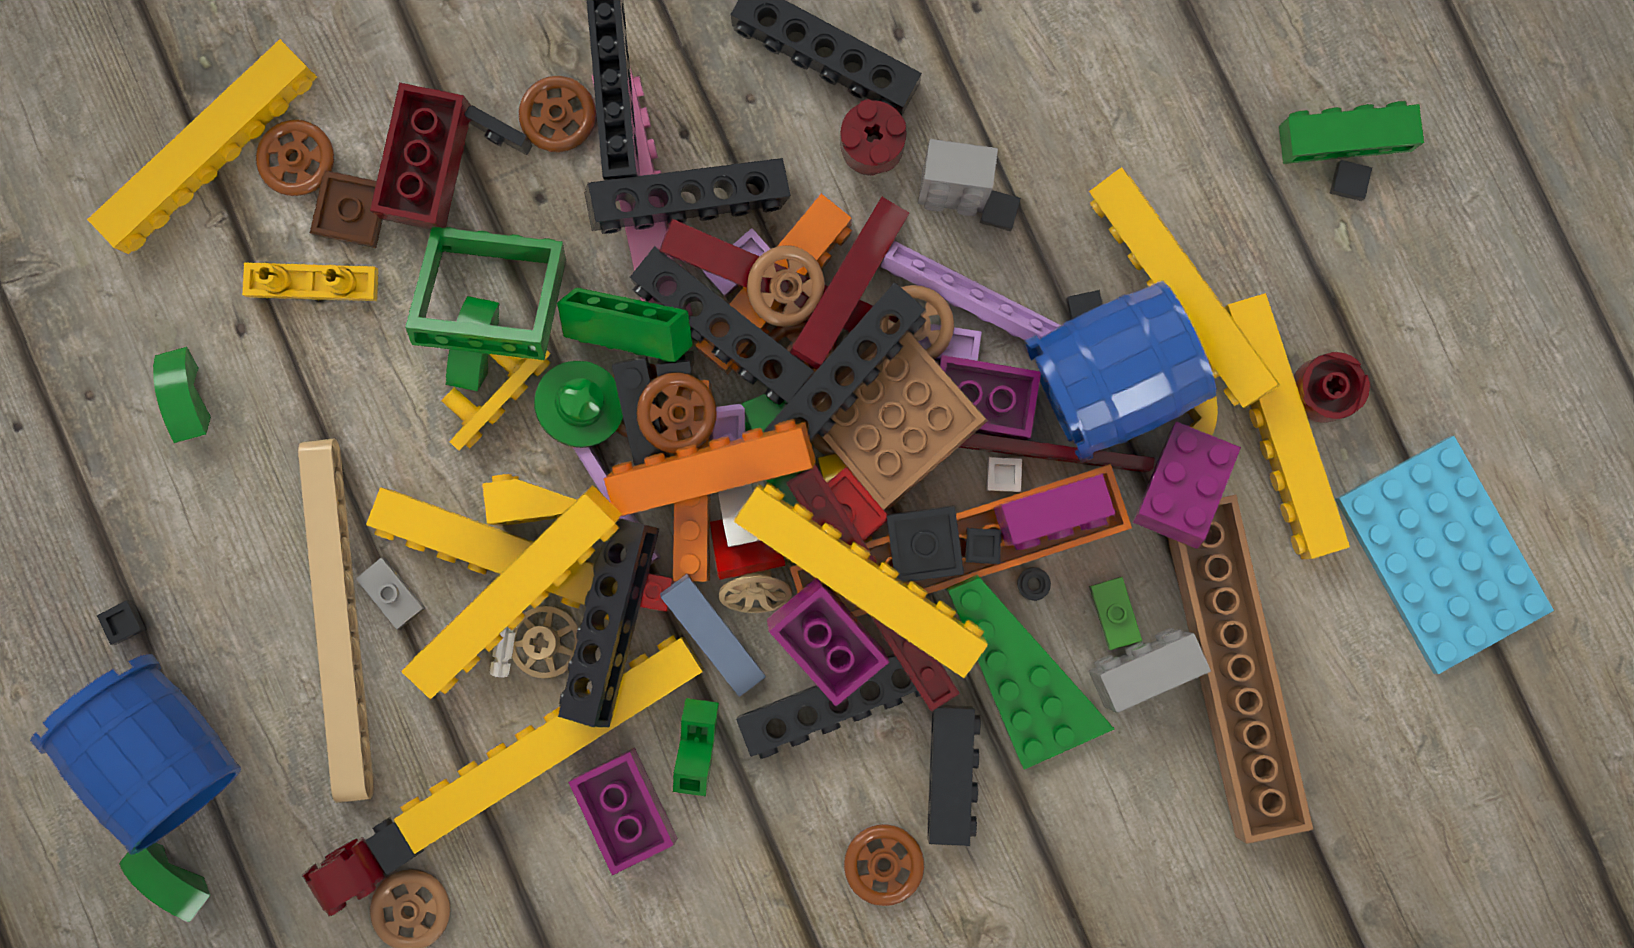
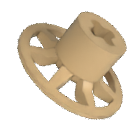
(755, 587)
(544, 642)

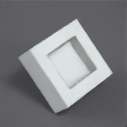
(1004, 474)

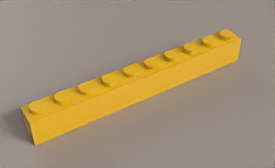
(541, 748)

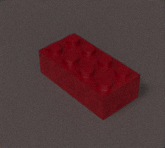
(421, 157)

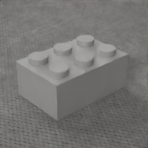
(957, 177)
(1148, 669)

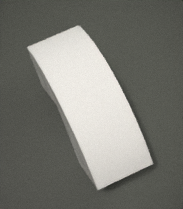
(731, 503)

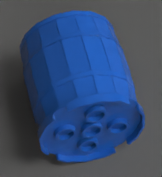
(1122, 369)
(137, 753)

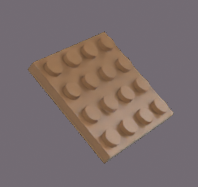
(900, 421)

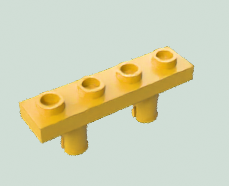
(310, 281)
(476, 416)

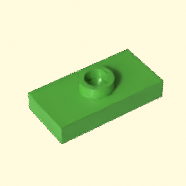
(1115, 613)

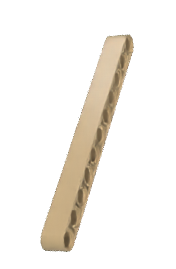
(336, 621)

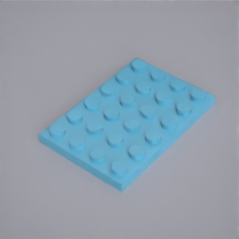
(1444, 555)

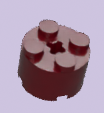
(871, 119)
(1346, 379)
(344, 874)

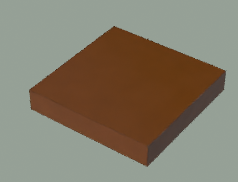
(344, 210)

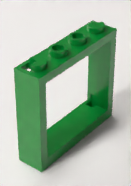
(482, 337)

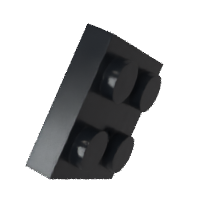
(925, 543)

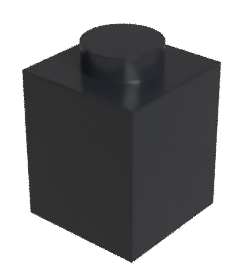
(390, 846)

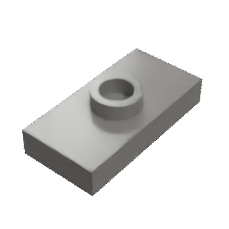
(390, 593)

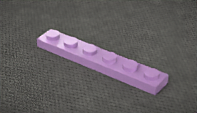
(966, 293)

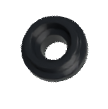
(1044, 584)

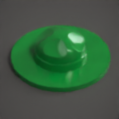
(578, 404)

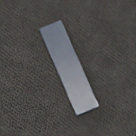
(712, 635)

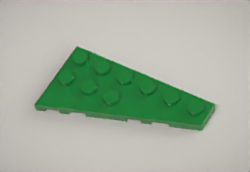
(1031, 692)

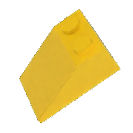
(518, 502)

